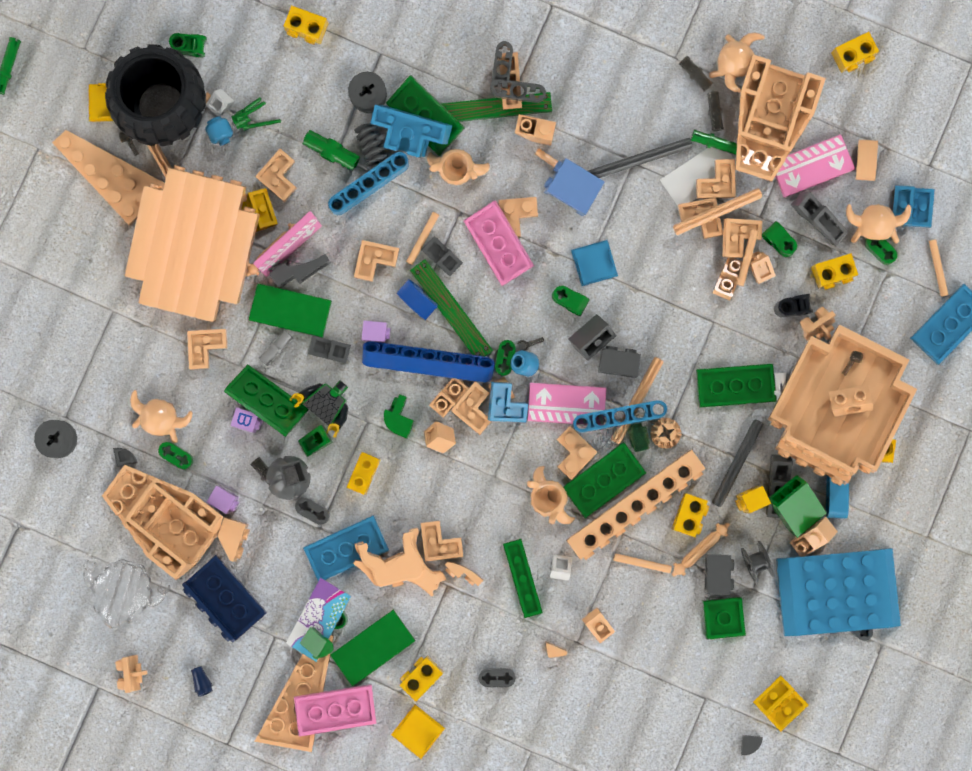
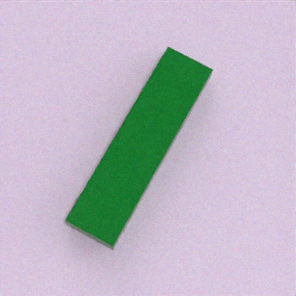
(522, 578)

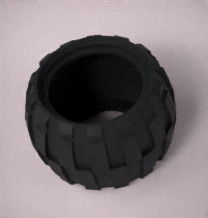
(145, 69)

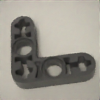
(504, 79)

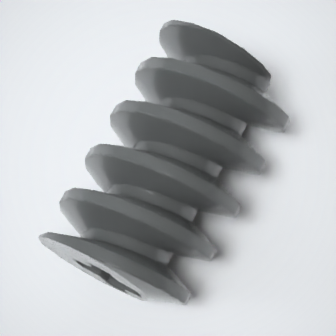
(370, 144)

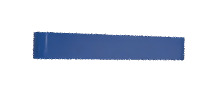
(427, 361)

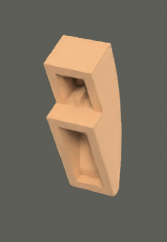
(514, 76)

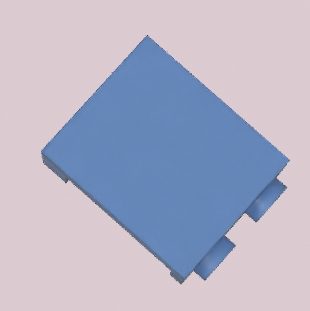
(573, 186)

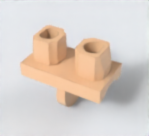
(821, 327)
(131, 672)

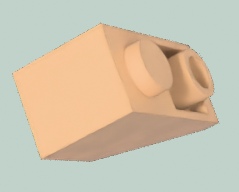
(535, 129)
(232, 536)
(814, 537)

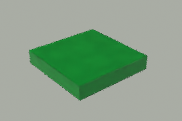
(724, 618)

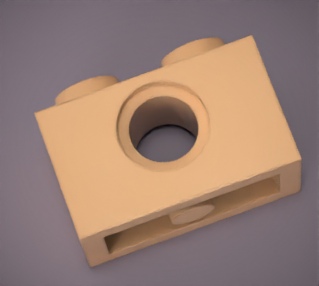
(851, 400)

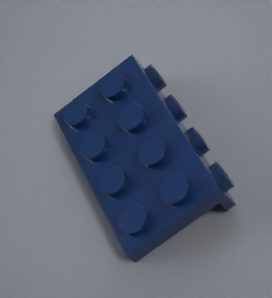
(223, 599)

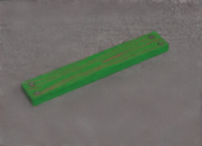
(493, 108)
(451, 309)

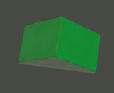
(315, 440)

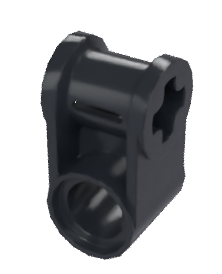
(797, 306)

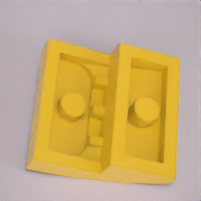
(261, 202)
(780, 703)

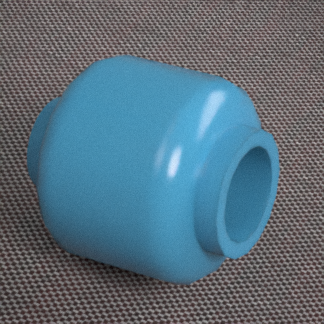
(219, 131)
(525, 363)

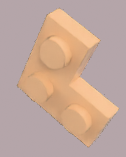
(272, 175)
(722, 186)
(518, 208)
(710, 229)
(734, 234)
(371, 255)
(201, 342)
(468, 409)
(580, 452)
(435, 547)

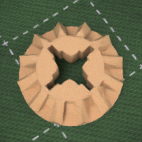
(657, 429)

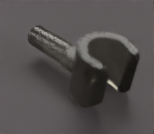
(124, 138)
(531, 343)
(854, 357)

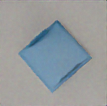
(594, 263)

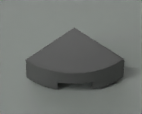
(124, 457)
(750, 744)

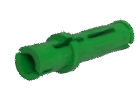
(8, 62)
(711, 140)

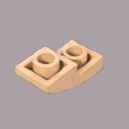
(866, 160)
(728, 278)
(449, 396)
(455, 569)

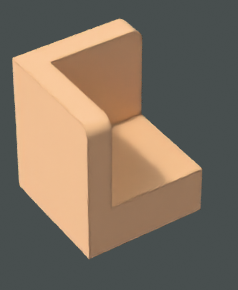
(439, 437)

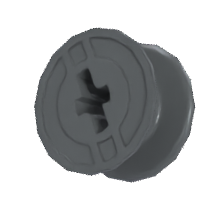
(370, 82)
(45, 443)
(758, 562)

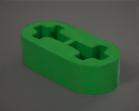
(879, 254)
(500, 356)
(173, 459)

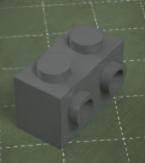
(592, 337)
(619, 362)
(718, 574)

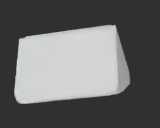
(219, 102)
(561, 567)

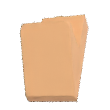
(598, 625)

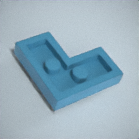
(500, 406)

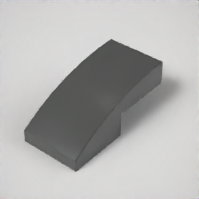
(442, 256)
(329, 349)

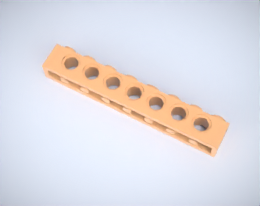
(687, 460)

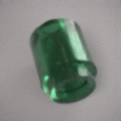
(639, 437)

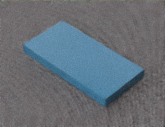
(946, 326)
(338, 550)

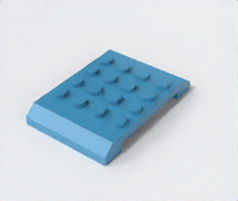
(838, 592)

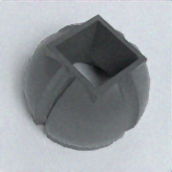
(277, 480)

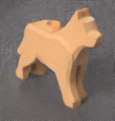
(399, 567)

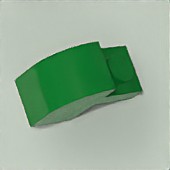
(395, 421)

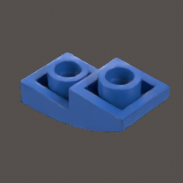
(416, 299)

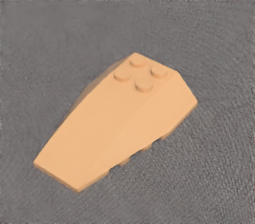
(773, 115)
(163, 519)

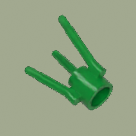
(242, 117)

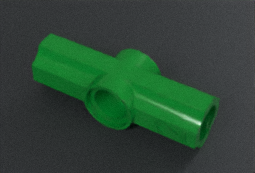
(331, 150)

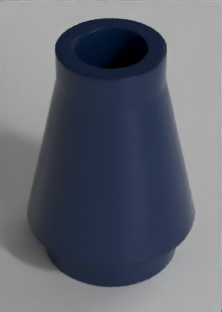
(201, 682)

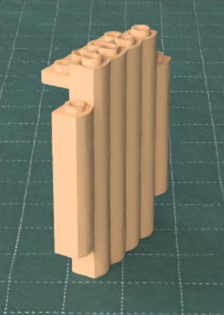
(192, 243)
(848, 441)

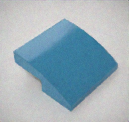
(921, 205)

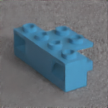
(409, 131)

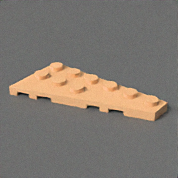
(111, 177)
(281, 724)

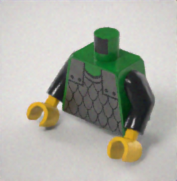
(325, 404)

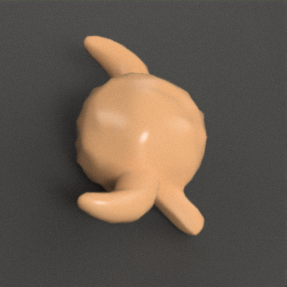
(735, 59)
(456, 166)
(877, 222)
(158, 417)
(549, 498)

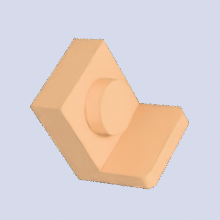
(761, 267)

